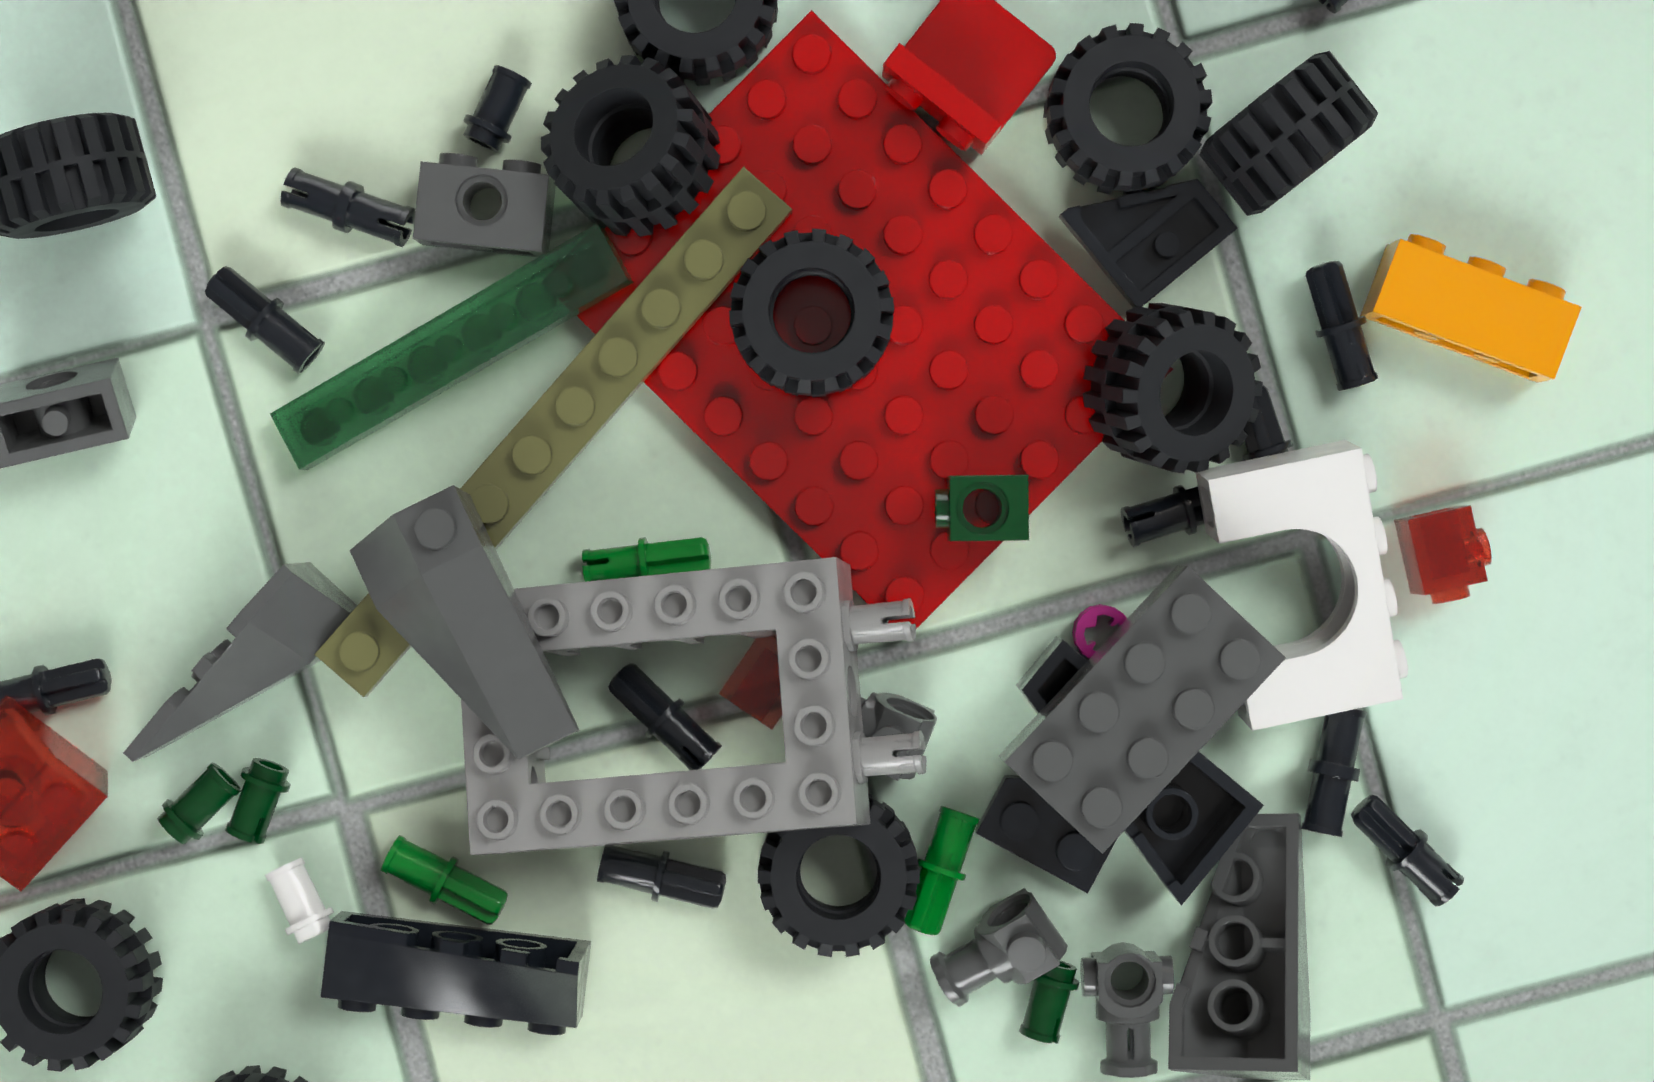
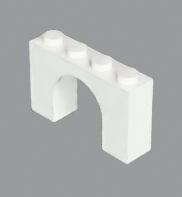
(1353, 653)

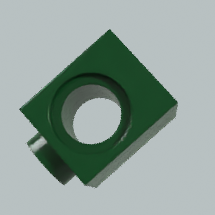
(1013, 504)

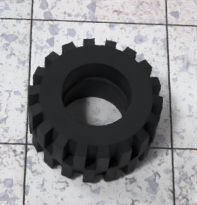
(699, 54)
(1156, 64)
(606, 111)
(1288, 133)
(71, 174)
(798, 257)
(1214, 396)
(850, 925)
(125, 974)

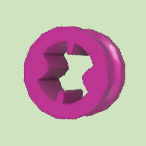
(1088, 619)

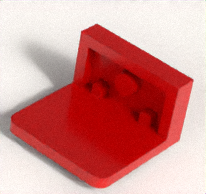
(968, 69)

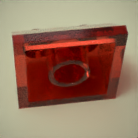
(44, 792)

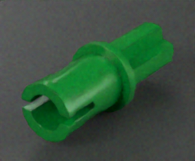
(647, 559)
(941, 870)
(445, 881)

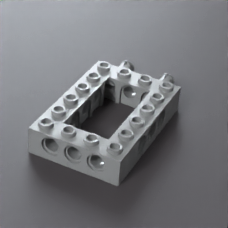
(824, 740)

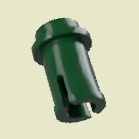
(257, 800)
(198, 804)
(1049, 1003)

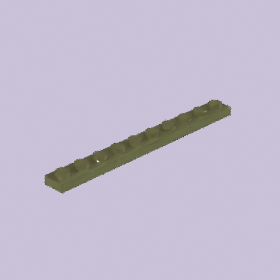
(586, 396)

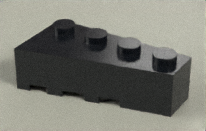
(1188, 820)

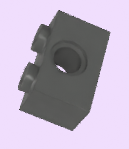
(445, 199)
(64, 412)

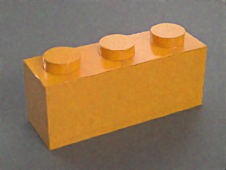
(1471, 308)

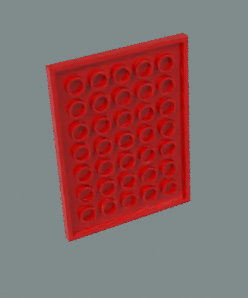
(978, 350)

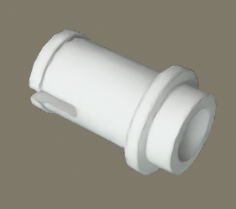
(299, 901)

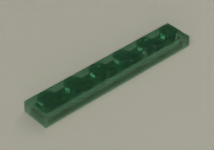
(451, 347)

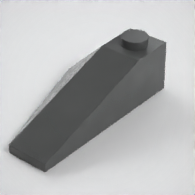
(454, 604)
(271, 644)
(1247, 975)

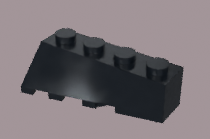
(455, 971)

